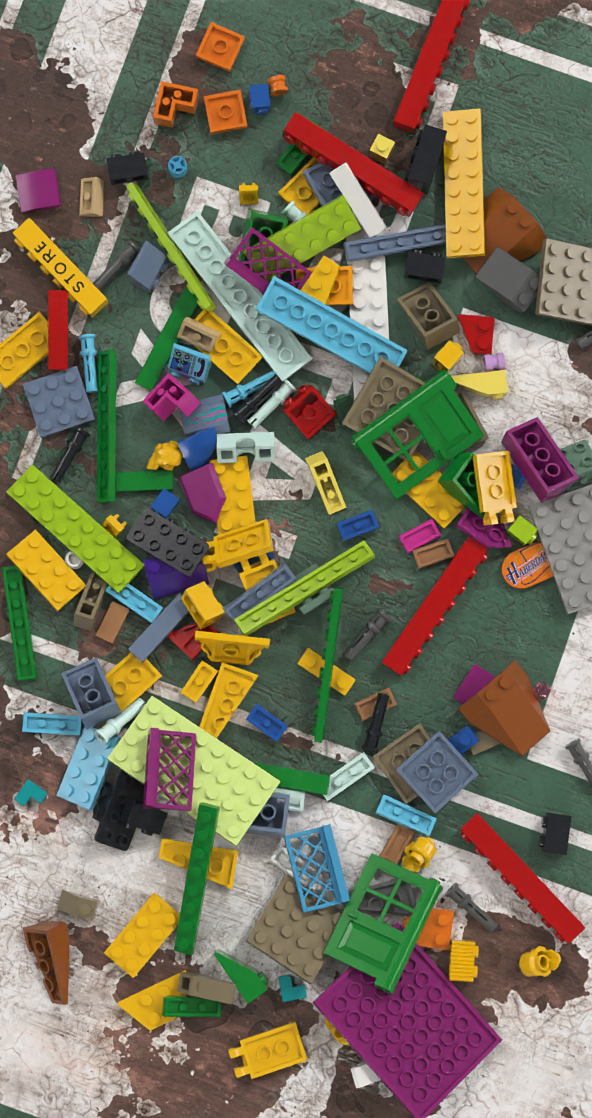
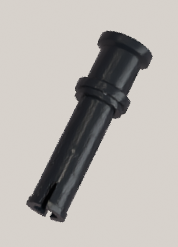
(250, 405)
(73, 446)
(374, 731)

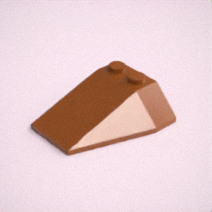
(509, 228)
(508, 710)

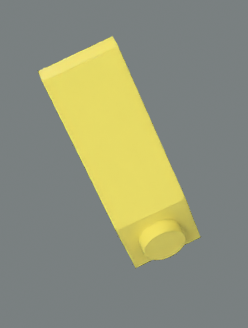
(486, 384)
(325, 482)

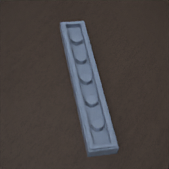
(395, 243)

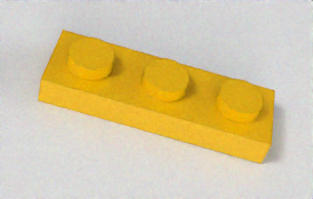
(313, 662)

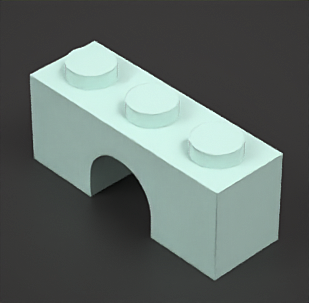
(233, 444)

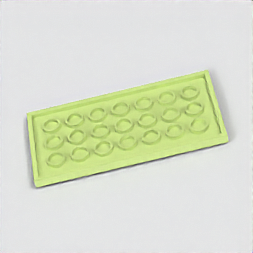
(220, 773)

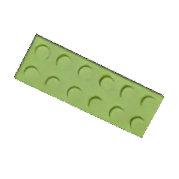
(308, 236)

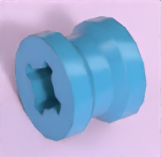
(175, 163)

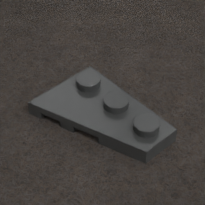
(403, 895)

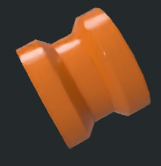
(277, 85)

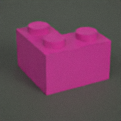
(170, 395)

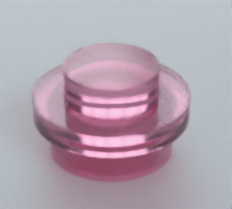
(542, 690)

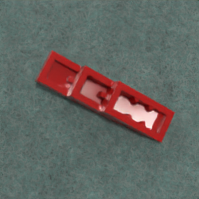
(57, 329)

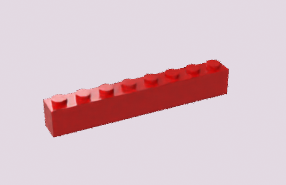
(429, 65)
(370, 175)
(434, 606)
(525, 881)

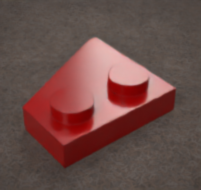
(478, 332)
(185, 639)

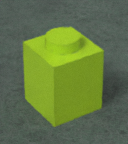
(522, 531)

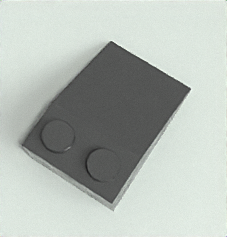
(509, 280)

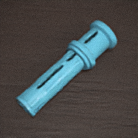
(88, 353)
(241, 392)

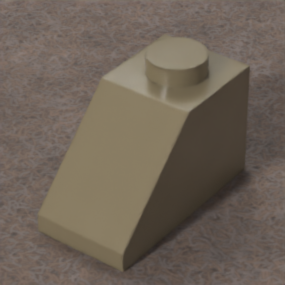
(78, 905)

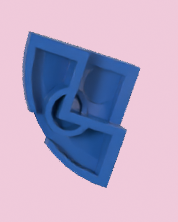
(198, 447)

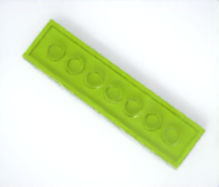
(75, 529)

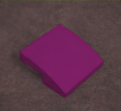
(38, 190)
(473, 683)

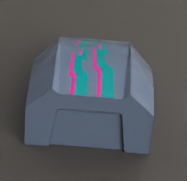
(208, 413)

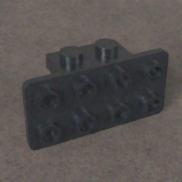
(168, 542)
(109, 809)

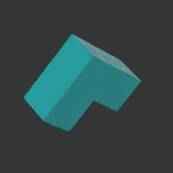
(30, 790)
(291, 992)

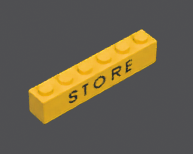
(59, 266)

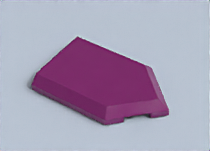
(204, 492)
(488, 535)

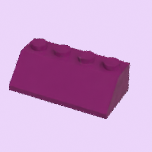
(539, 459)

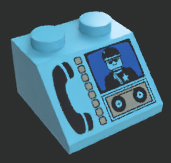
(189, 364)

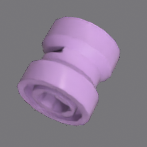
(494, 363)

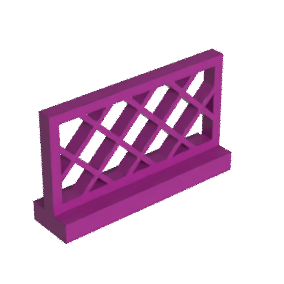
(254, 278)
(152, 769)

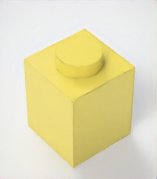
(381, 149)

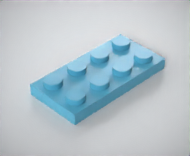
(87, 769)

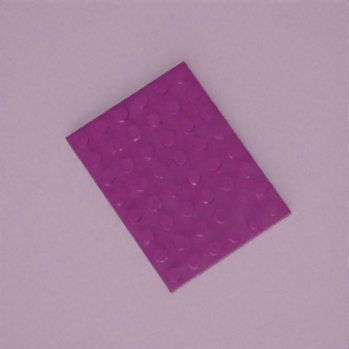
(416, 1039)

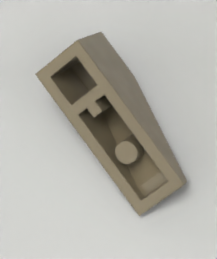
(90, 602)

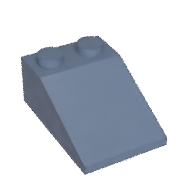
(91, 693)

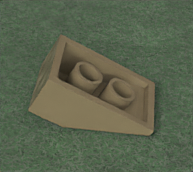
(429, 315)

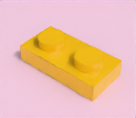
(199, 681)

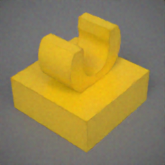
(248, 194)
(113, 526)

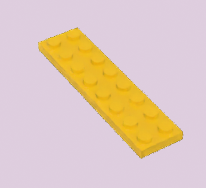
(464, 184)

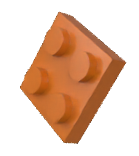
(220, 47)
(225, 111)

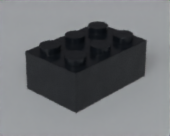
(425, 158)

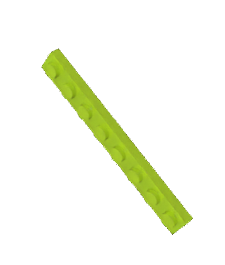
(174, 253)
(304, 588)

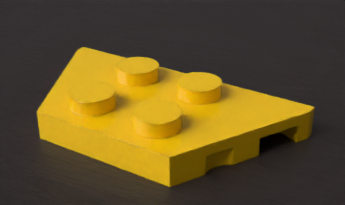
(231, 648)
(148, 1003)

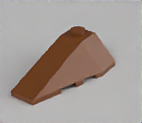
(51, 948)

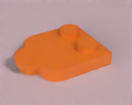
(436, 930)

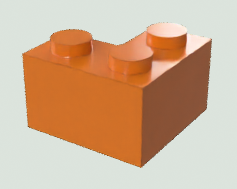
(174, 98)

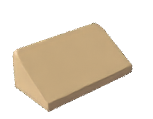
(91, 197)
(198, 334)

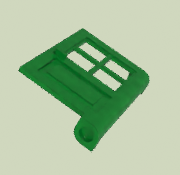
(438, 418)
(369, 942)

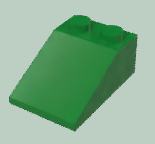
(264, 223)
(461, 482)
(247, 979)

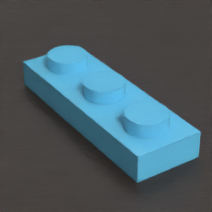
(137, 602)
(52, 724)
(406, 815)

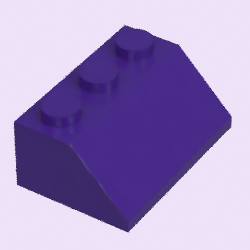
(167, 581)

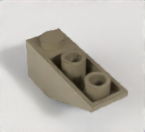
(206, 987)

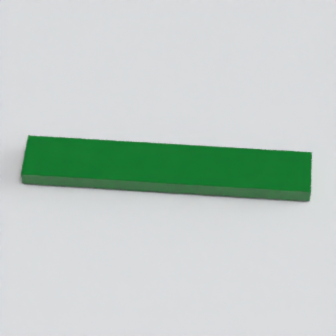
(163, 347)
(19, 623)

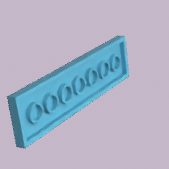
(327, 327)

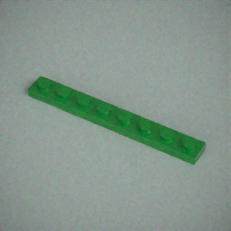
(106, 426)
(328, 655)
(196, 878)

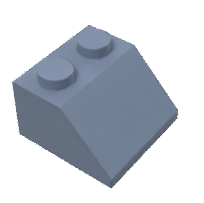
(148, 267)
(272, 818)

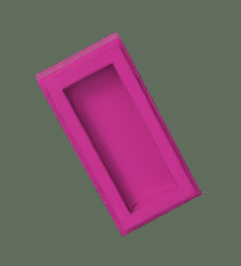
(419, 536)

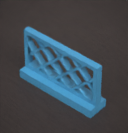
(333, 868)

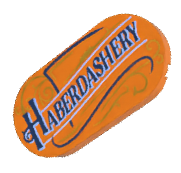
(526, 566)

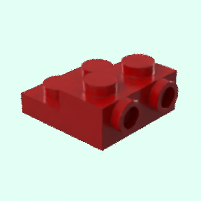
(308, 410)

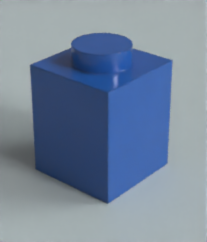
(260, 99)
(165, 504)

